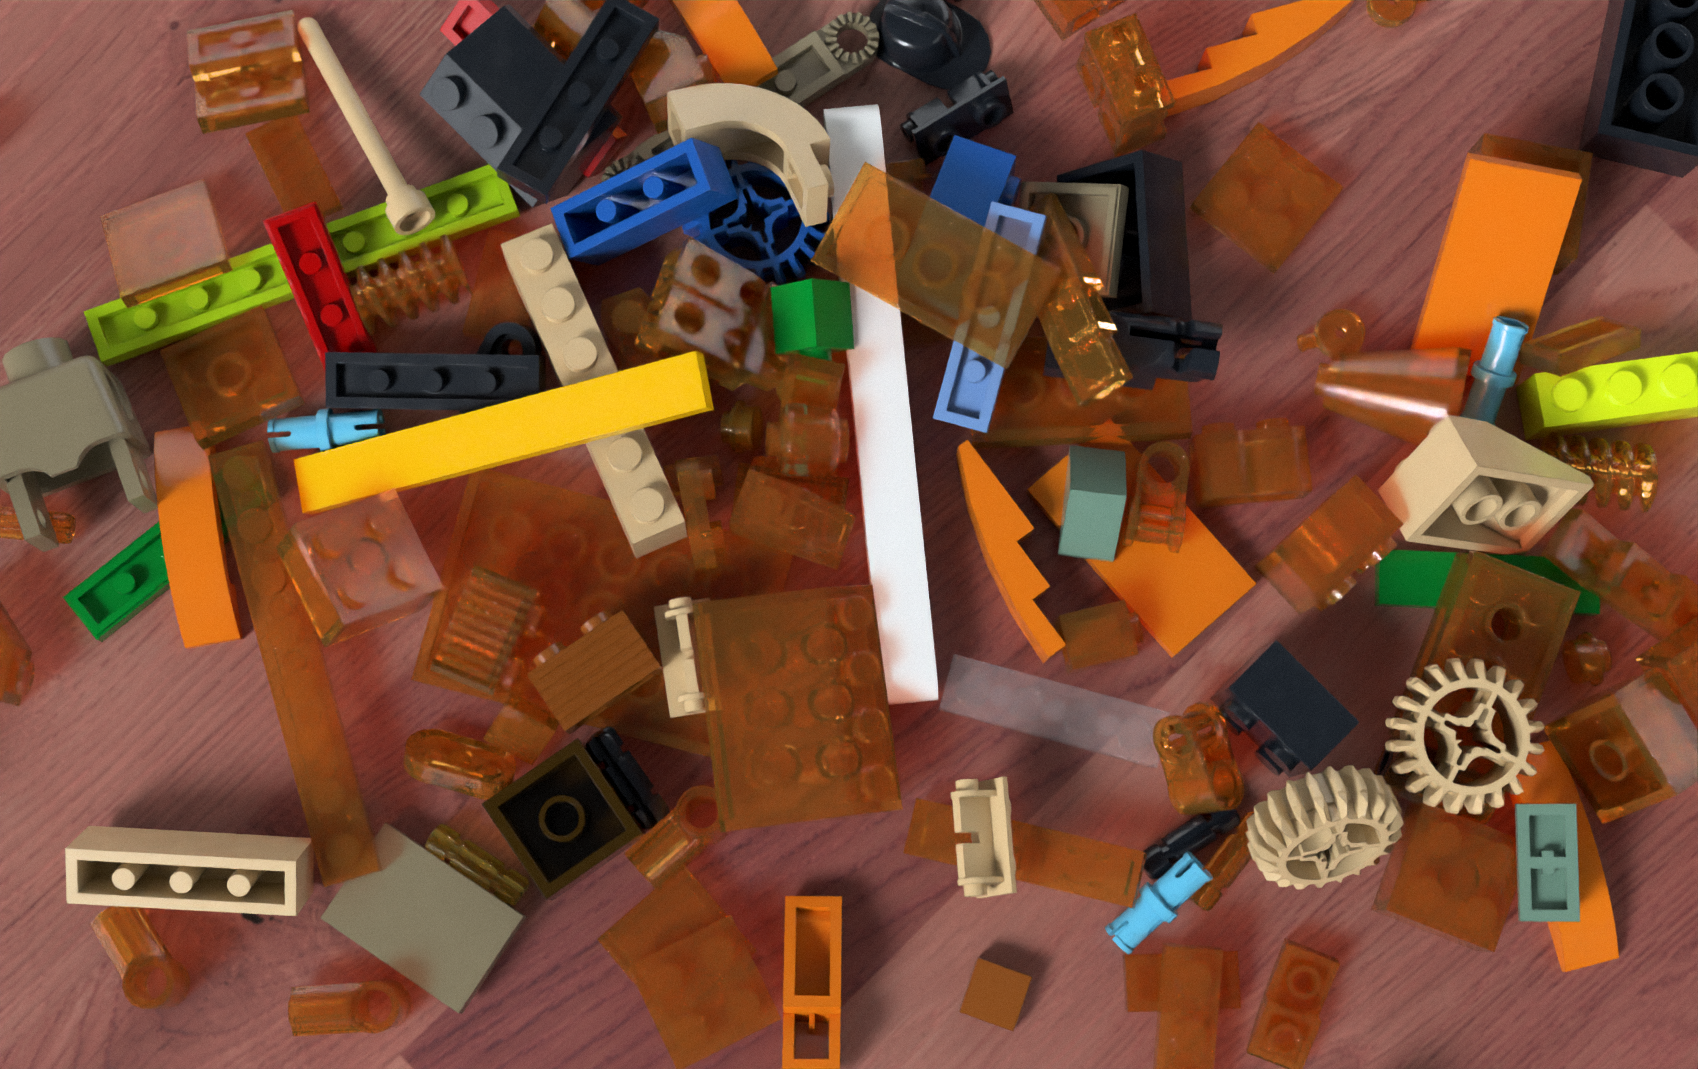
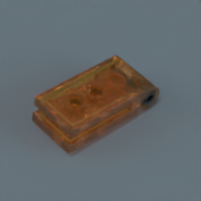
(1534, 626)

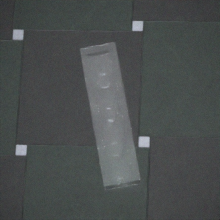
(1051, 710)

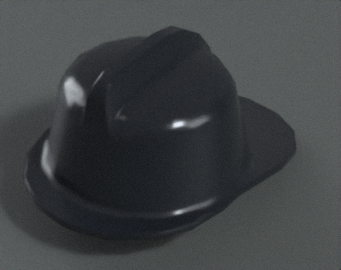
(931, 40)

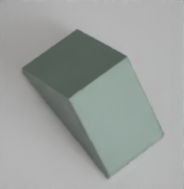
(1092, 503)

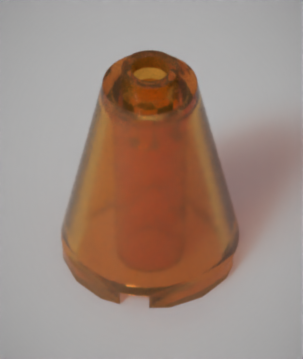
(1396, 389)

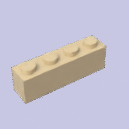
(190, 870)

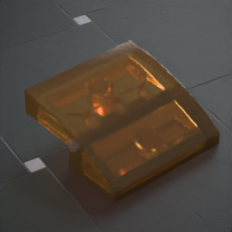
(247, 71)

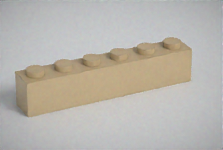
(580, 354)

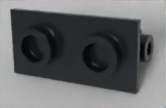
(978, 105)

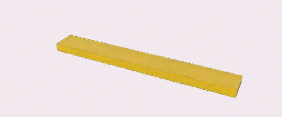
(505, 432)

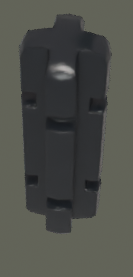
(627, 777)
(1190, 837)

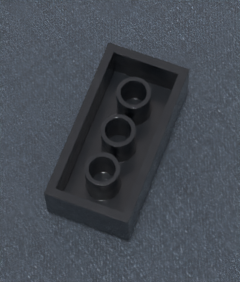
(1646, 87)

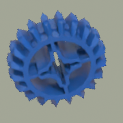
(777, 217)

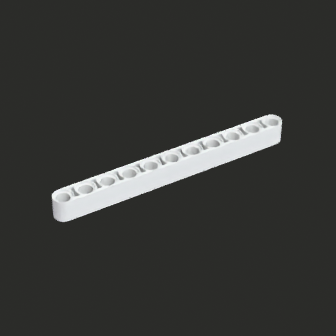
(885, 444)

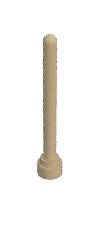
(406, 206)

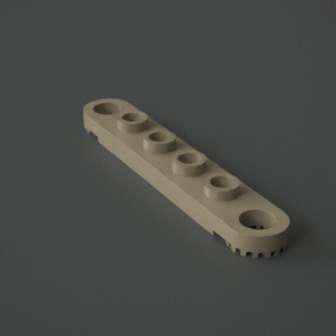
(804, 71)

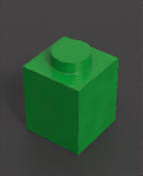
(812, 318)

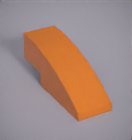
(812, 982)

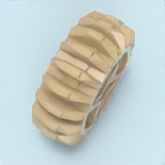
(1451, 757)
(1324, 827)

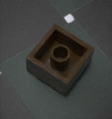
(563, 820)

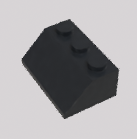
(494, 85)
(1155, 234)

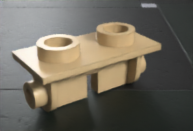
(680, 656)
(988, 862)

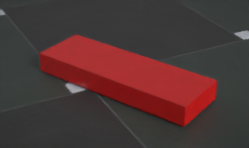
(318, 280)

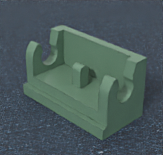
(1547, 862)

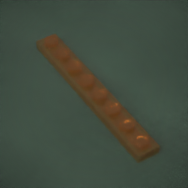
(295, 668)

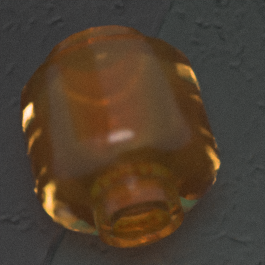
(808, 439)

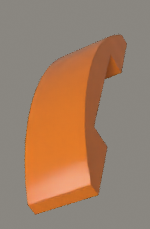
(727, 40)
(194, 540)
(1595, 936)

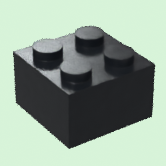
(1283, 711)

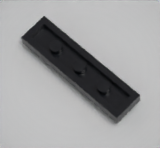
(577, 98)
(430, 380)

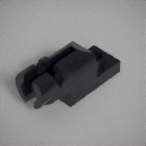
(1154, 346)

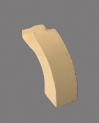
(760, 129)

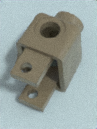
(64, 427)

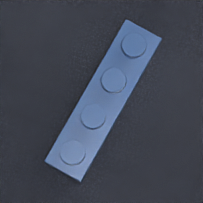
(971, 380)

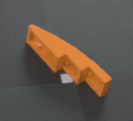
(1267, 43)
(999, 531)

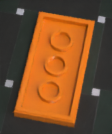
(1496, 252)
(1168, 590)

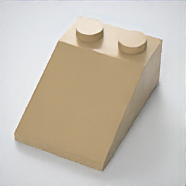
(1480, 489)

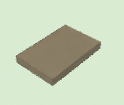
(425, 920)

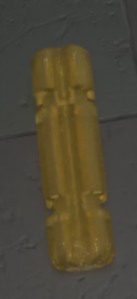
(477, 864)

